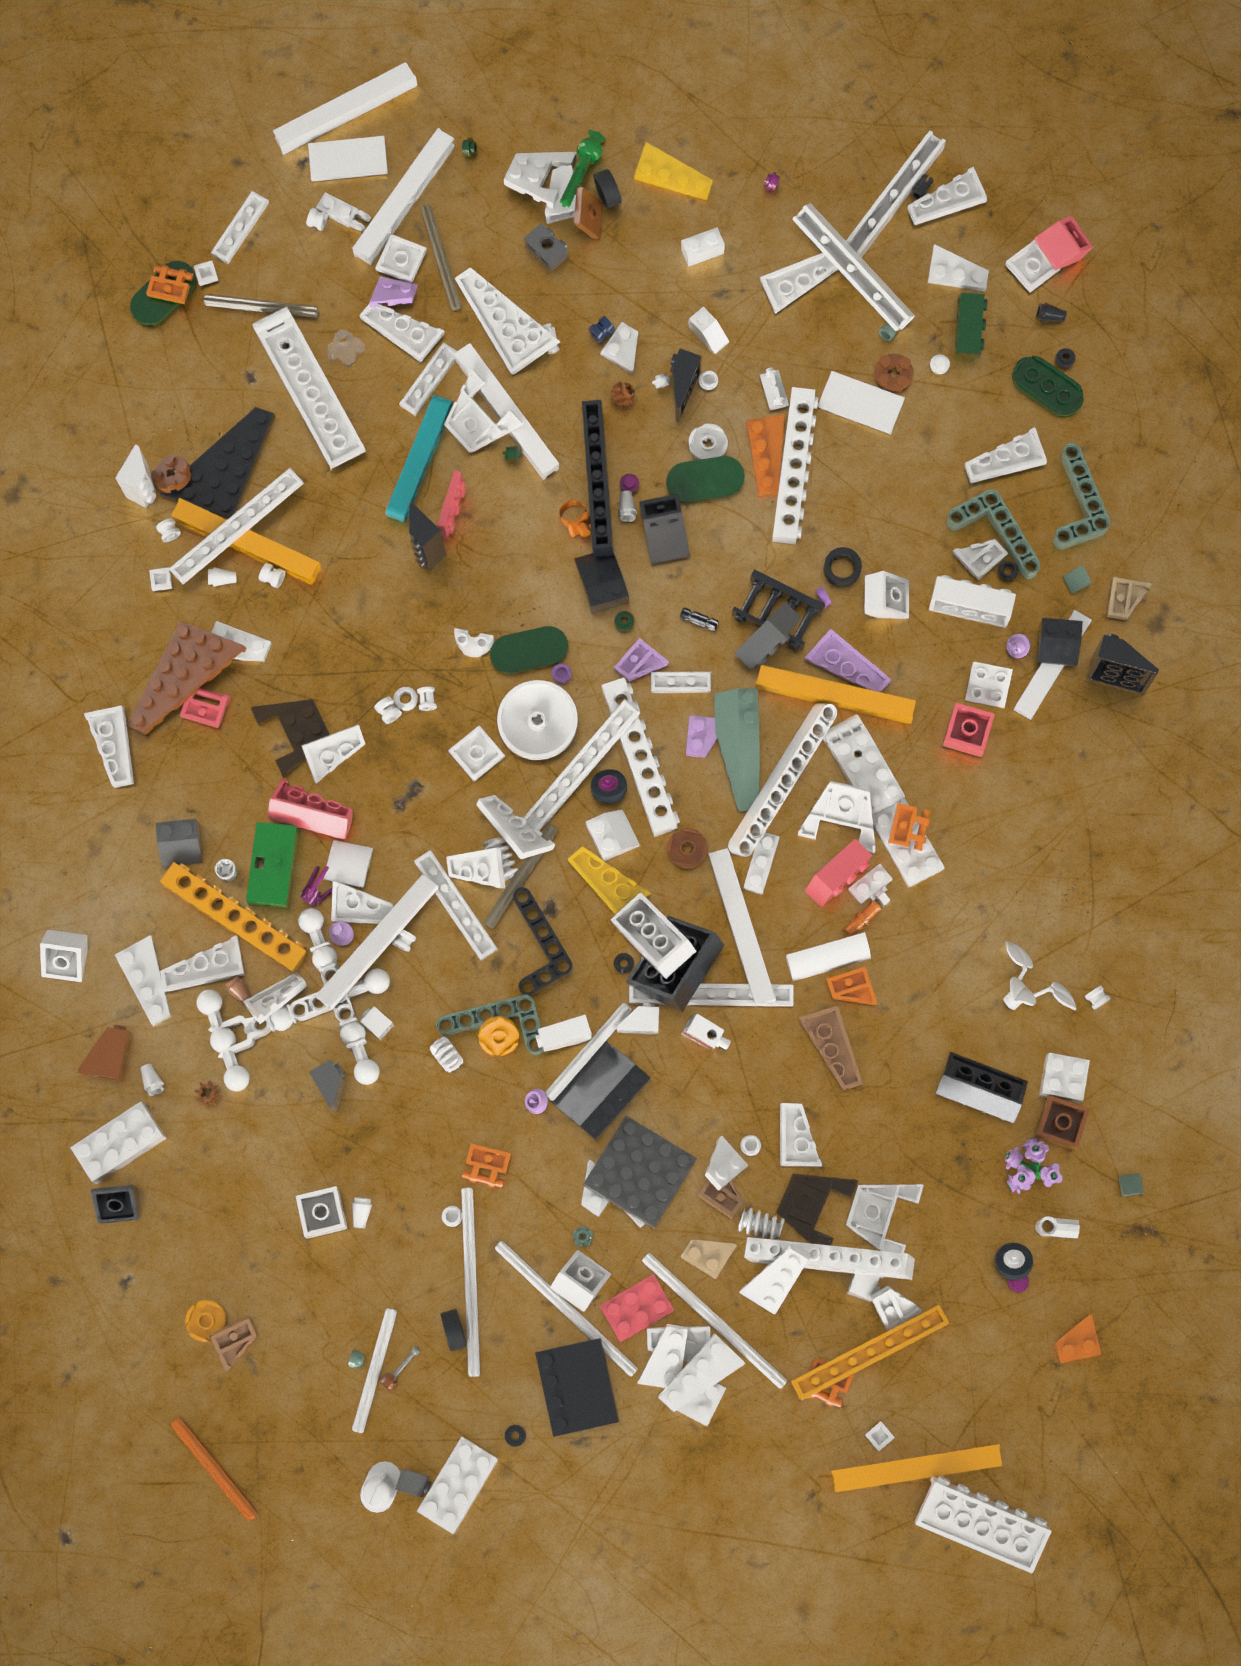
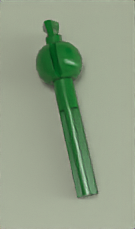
(589, 152)

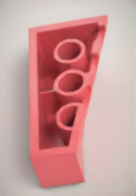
(309, 811)

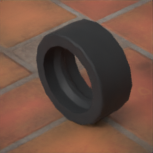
(607, 188)
(845, 552)
(453, 1330)

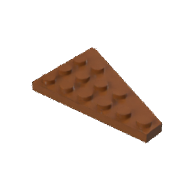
(185, 666)

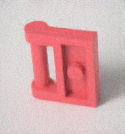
(205, 712)

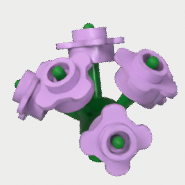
(1027, 1173)

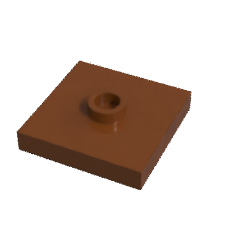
(588, 213)

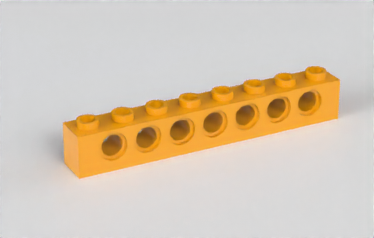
(172, 881)

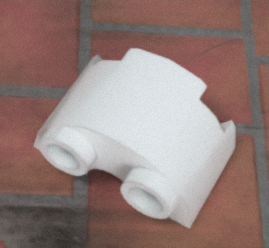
(473, 645)

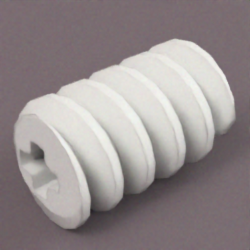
(498, 843)
(761, 1224)

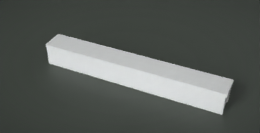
(345, 108)
(895, 193)
(403, 196)
(853, 267)
(500, 404)

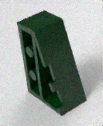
(970, 323)

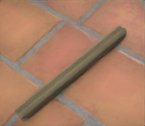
(441, 257)
(259, 305)
(517, 881)

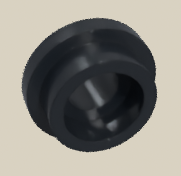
(1061, 361)
(1007, 565)
(623, 956)
(522, 1435)

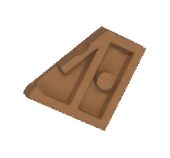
(725, 1200)

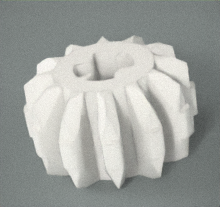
(446, 1054)

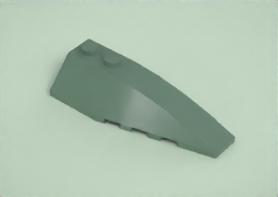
(738, 738)

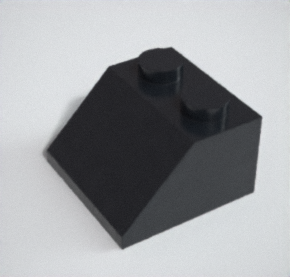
(1059, 641)

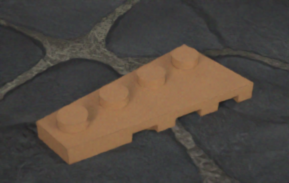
(832, 1042)

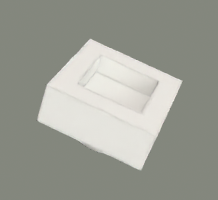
(206, 273)
(160, 579)
(879, 1436)

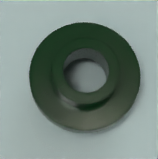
(469, 147)
(512, 452)
(624, 626)

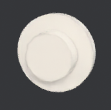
(939, 364)
(708, 380)
(661, 381)
(750, 1145)
(452, 1216)

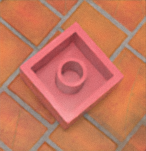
(968, 729)

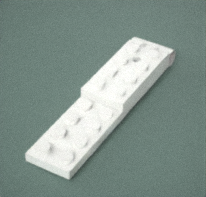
(308, 387)
(873, 773)

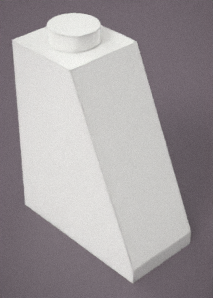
(559, 181)
(564, 1034)

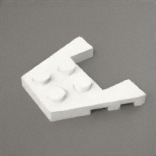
(530, 171)
(471, 423)
(844, 806)
(873, 1211)

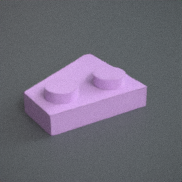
(393, 292)
(639, 661)

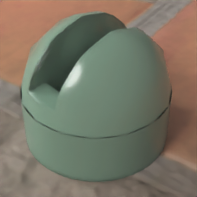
(887, 332)
(356, 1359)

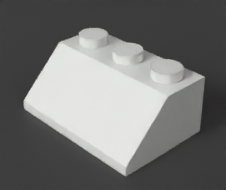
(136, 479)

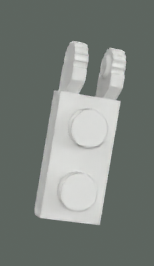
(342, 212)

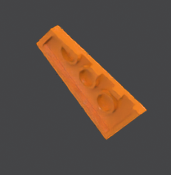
(766, 449)

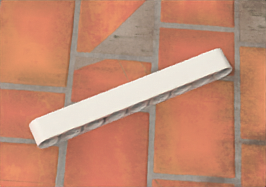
(774, 783)

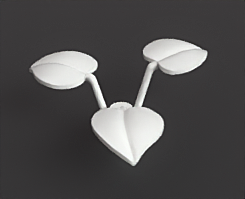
(1019, 992)

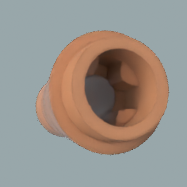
(238, 990)

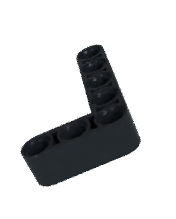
(544, 942)

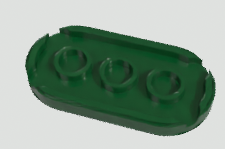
(152, 310)
(1048, 386)
(705, 478)
(529, 650)

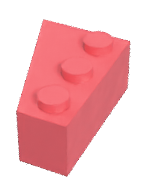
(838, 873)

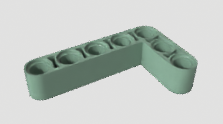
(1084, 499)
(1000, 527)
(494, 1009)

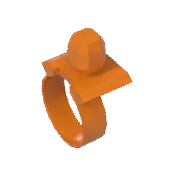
(580, 526)

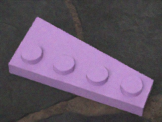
(844, 661)

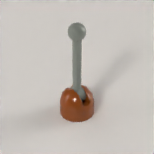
(389, 1380)

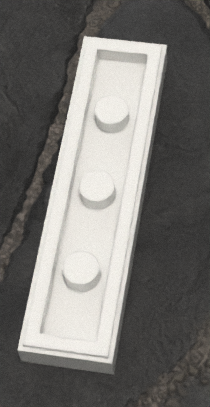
(240, 227)
(429, 379)

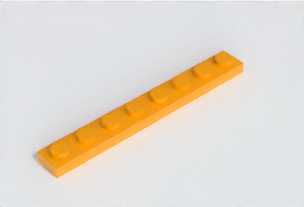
(870, 1352)

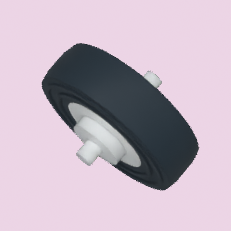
(1014, 1261)

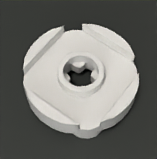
(703, 433)

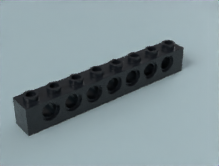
(597, 478)

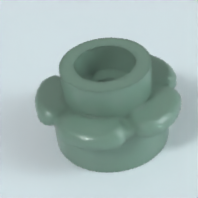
(577, 1236)

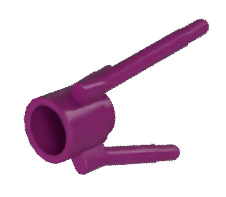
(310, 893)

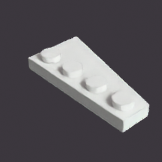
(949, 198)
(795, 280)
(410, 335)
(1015, 456)
(112, 741)
(514, 829)
(213, 965)
(143, 973)
(776, 1279)
(703, 1371)

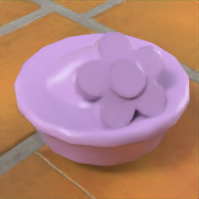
(1018, 645)
(341, 933)
(536, 1101)

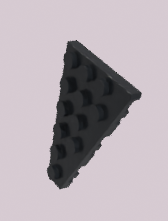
(226, 467)

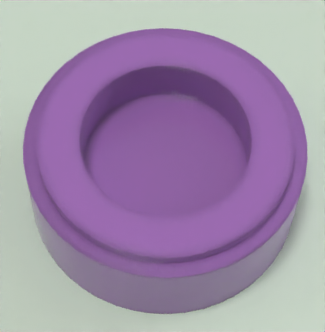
(823, 597)
(561, 674)

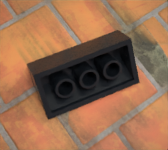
(426, 539)
(982, 1087)

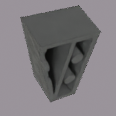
(767, 636)

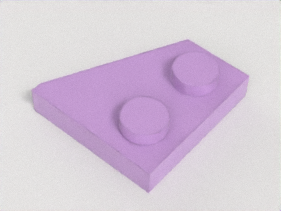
(700, 736)

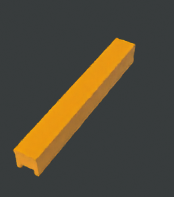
(249, 543)
(835, 693)
(916, 1468)

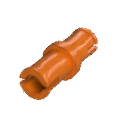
(862, 918)

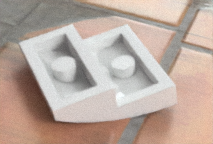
(348, 863)

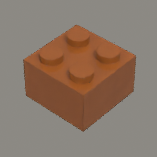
(1062, 1123)

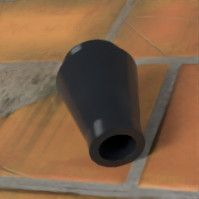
(1050, 313)

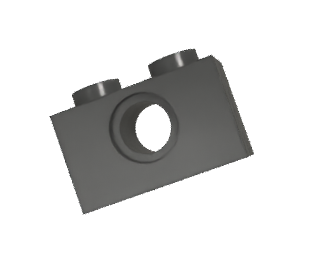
(549, 257)

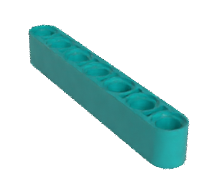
(419, 458)

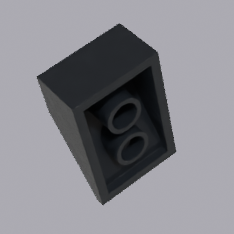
(685, 373)
(602, 582)

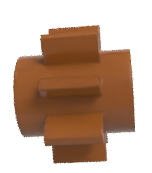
(622, 394)
(213, 1093)

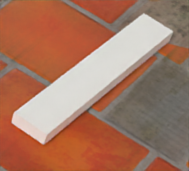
(1044, 679)
(456, 906)

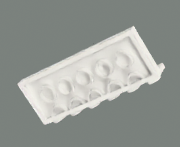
(983, 1524)

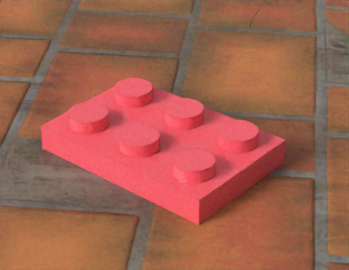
(451, 504)
(636, 1308)

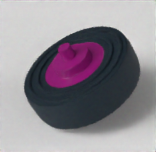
(608, 786)

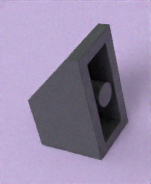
(413, 1483)

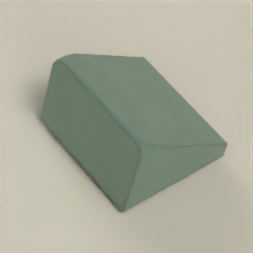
(1077, 579)
(1130, 1185)

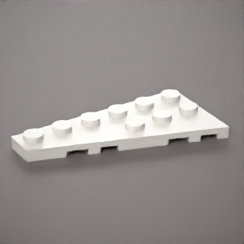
(511, 330)

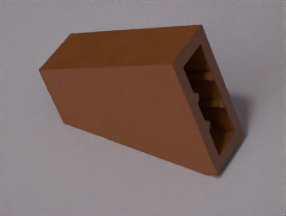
(108, 1055)

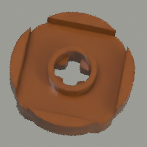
(898, 363)
(165, 468)
(693, 858)

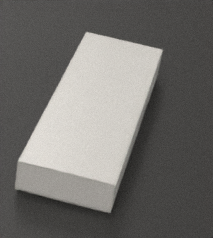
(680, 682)

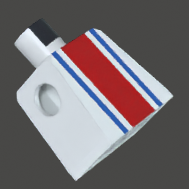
(697, 1029)

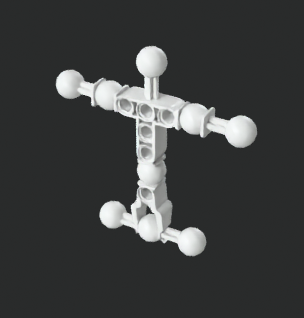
(351, 1032)

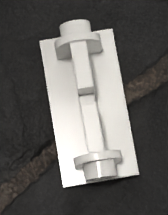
(774, 389)

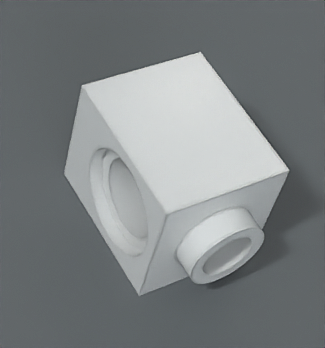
(376, 1022)

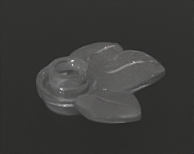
(346, 350)

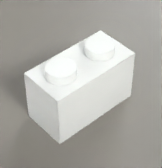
(702, 247)

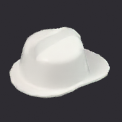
(380, 1487)

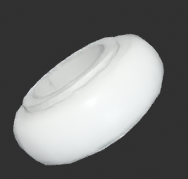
(405, 690)

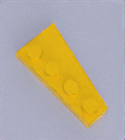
(667, 172)
(605, 880)

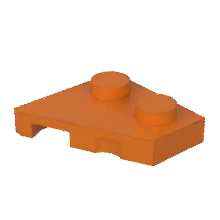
(852, 987)
(1078, 1342)

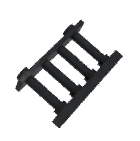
(778, 590)

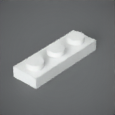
(761, 863)

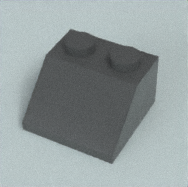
(179, 842)
(330, 1082)

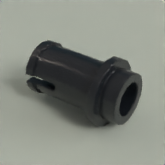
(921, 188)

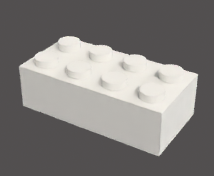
(972, 601)
(653, 935)
(118, 1142)
(457, 1485)

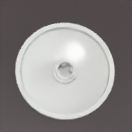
(537, 720)

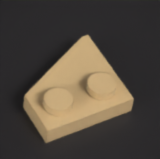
(1125, 597)
(708, 1255)

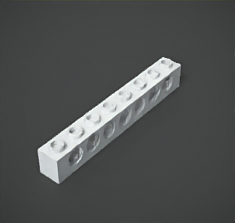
(799, 399)
(659, 824)
(835, 1258)

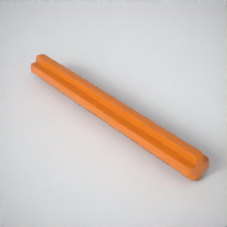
(213, 1469)

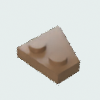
(232, 1341)

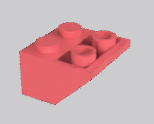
(1063, 243)

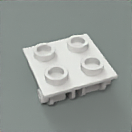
(988, 684)

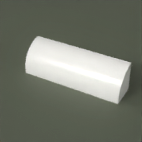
(828, 956)

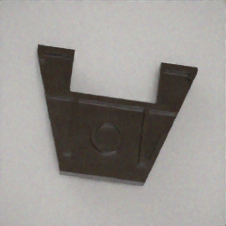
(301, 724)
(805, 1201)

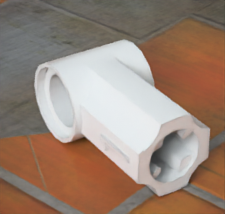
(1059, 1227)

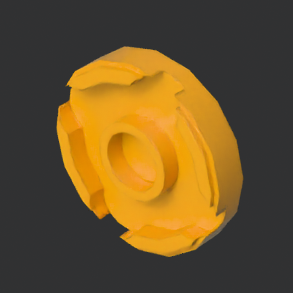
(498, 1035)
(205, 1319)

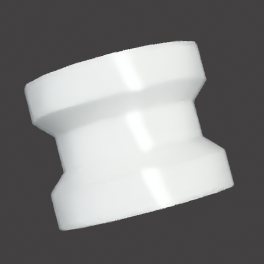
(317, 219)
(168, 530)
(404, 940)
(1097, 997)

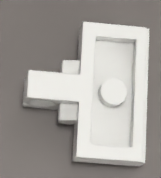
(872, 886)

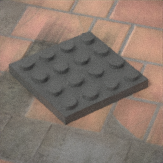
(639, 1172)

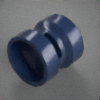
(601, 329)

